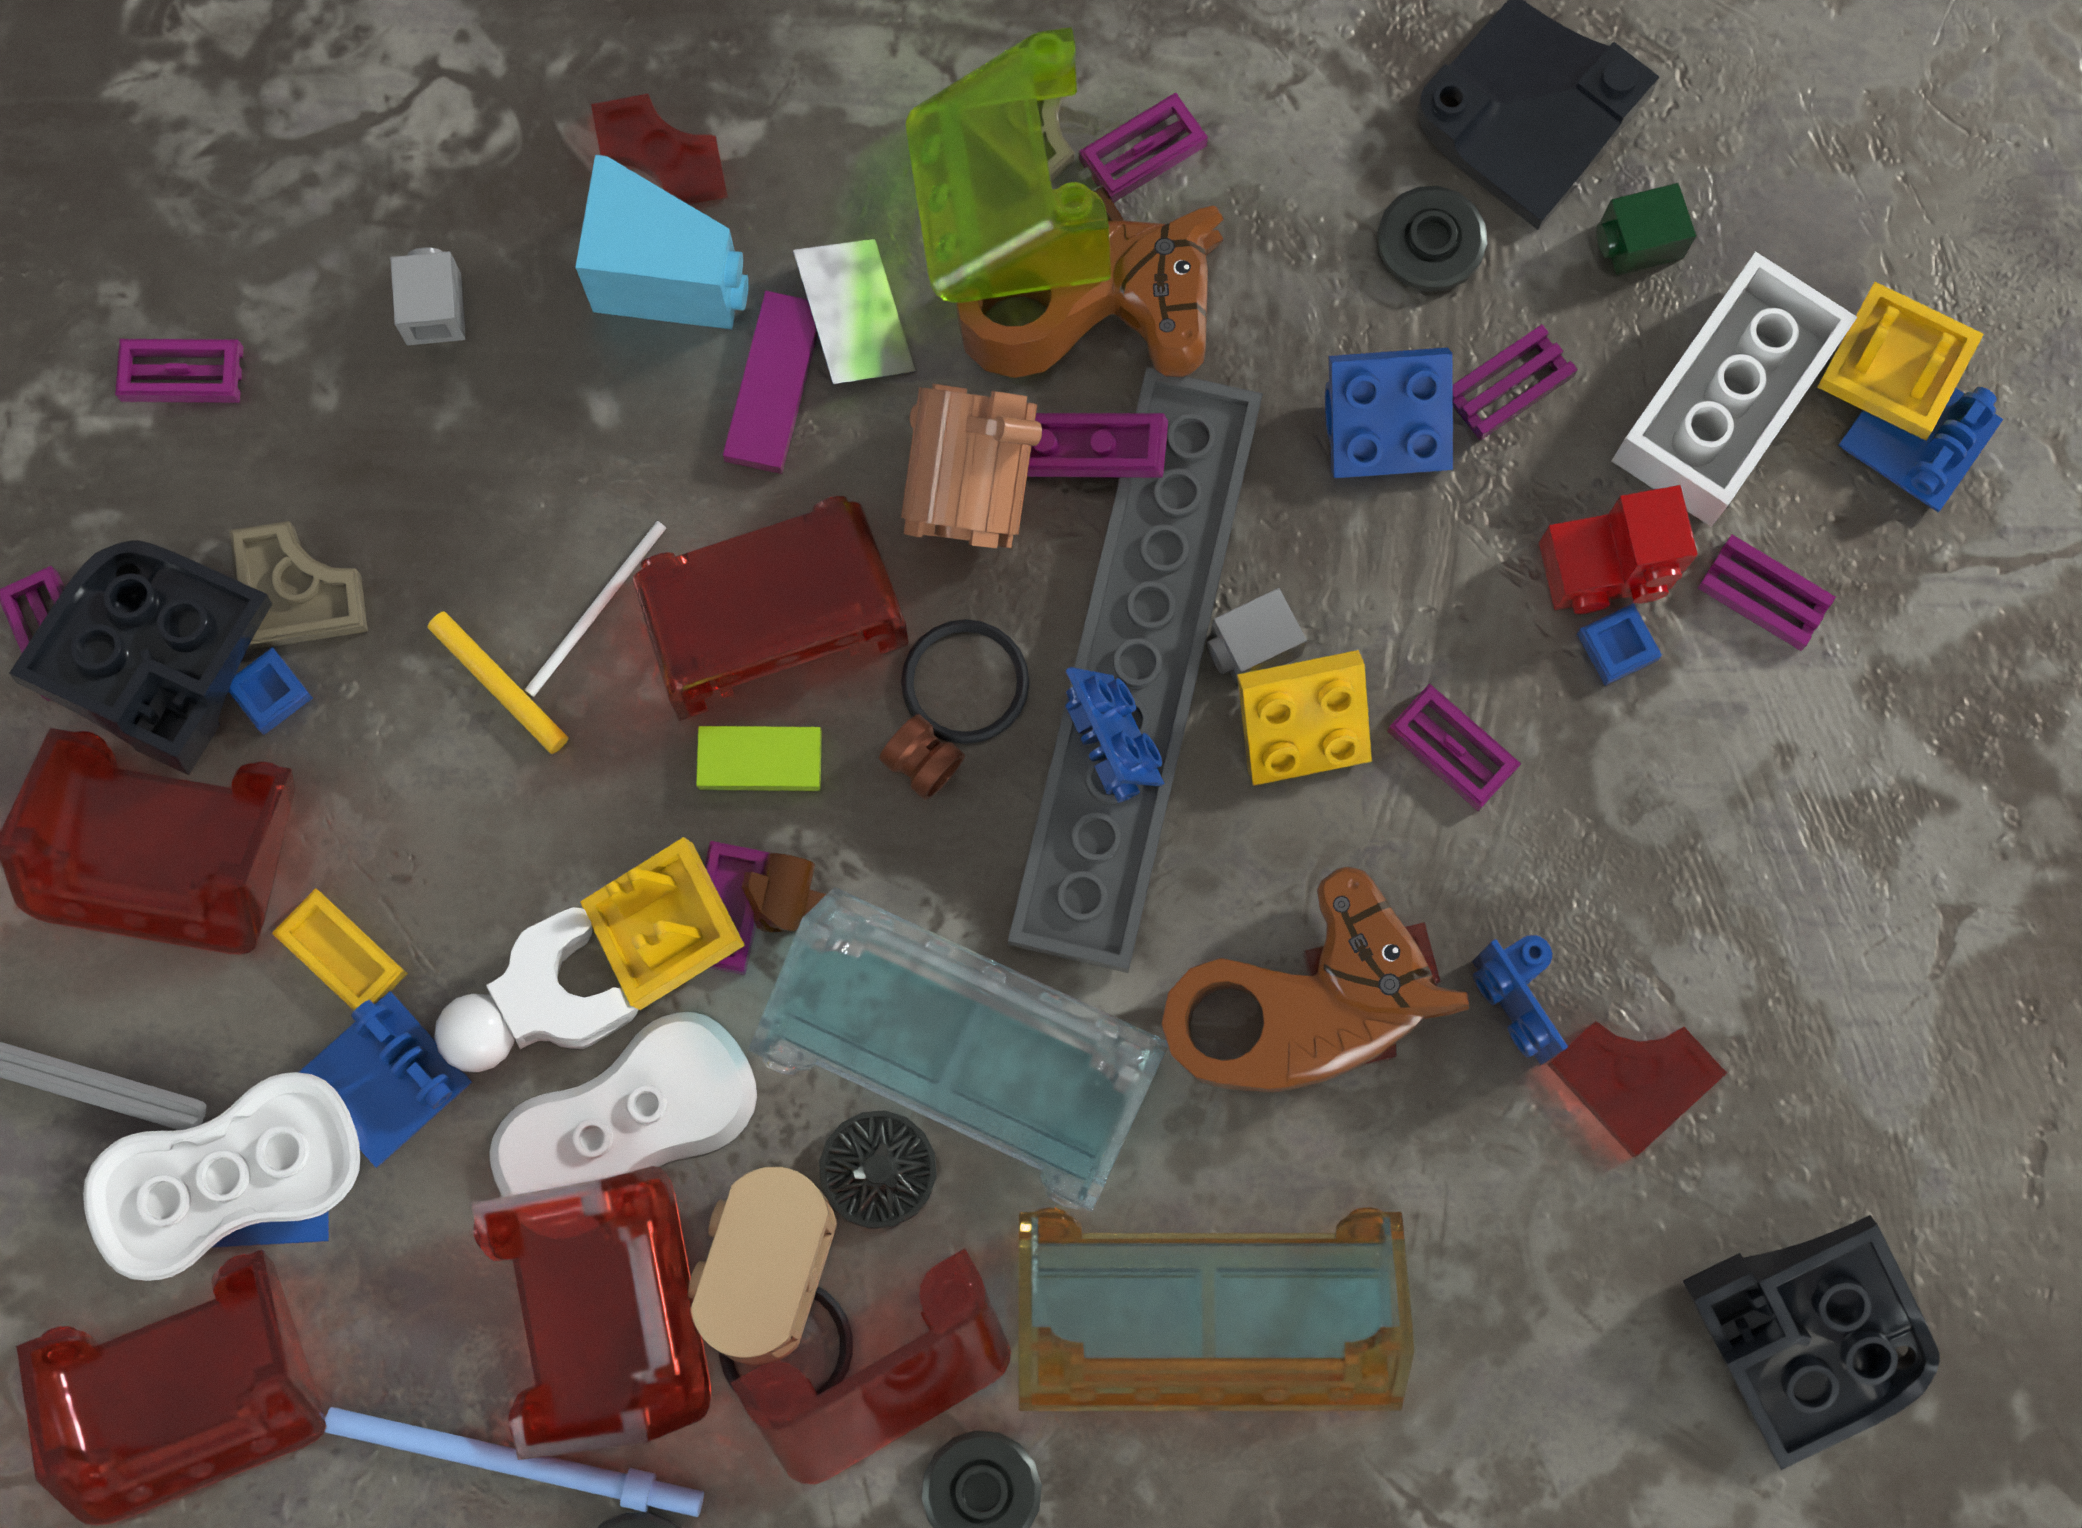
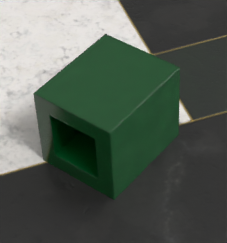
(1646, 229)

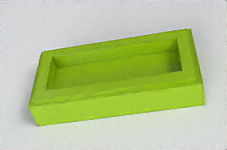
(759, 758)

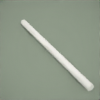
(595, 609)

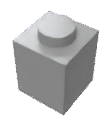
(427, 297)
(1256, 636)

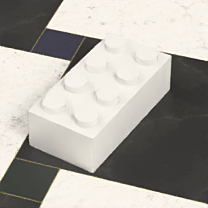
(1734, 388)

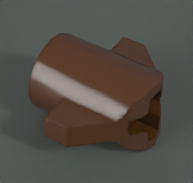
(782, 892)

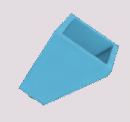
(655, 254)

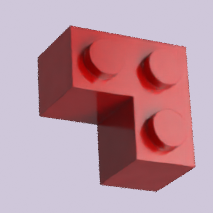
(1618, 555)

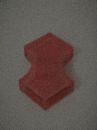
(679, 161)

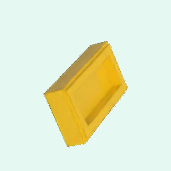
(338, 951)

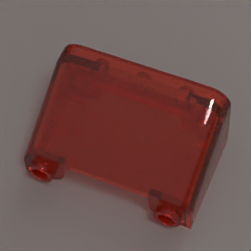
(767, 603)
(145, 848)
(601, 1311)
(170, 1401)
(834, 1430)

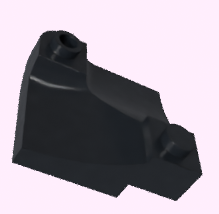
(1532, 108)
(145, 649)
(1817, 1337)

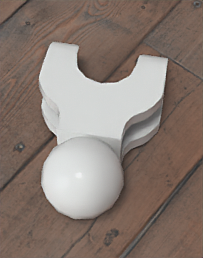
(530, 1003)

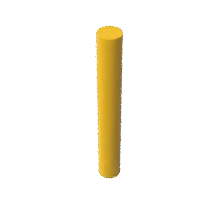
(497, 682)

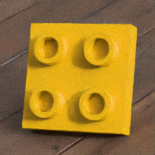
(1900, 361)
(1305, 717)
(662, 923)

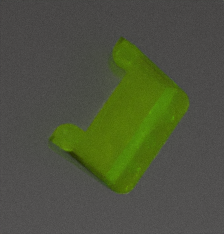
(987, 183)

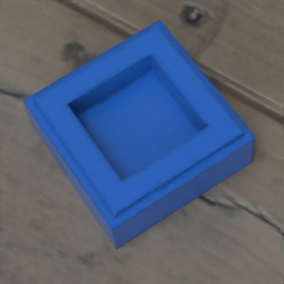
(1619, 644)
(268, 691)

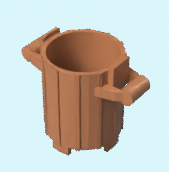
(968, 465)

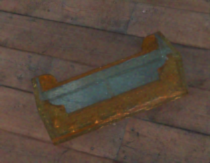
(1214, 1318)

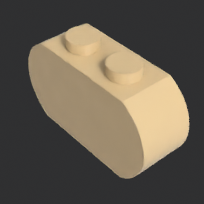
(762, 1265)

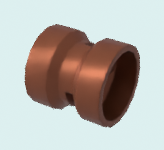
(921, 757)

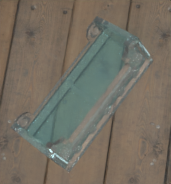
(960, 1042)

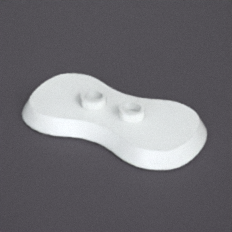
(664, 1099)
(173, 1194)

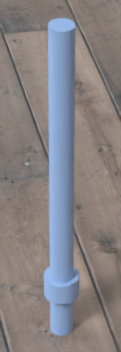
(635, 1489)

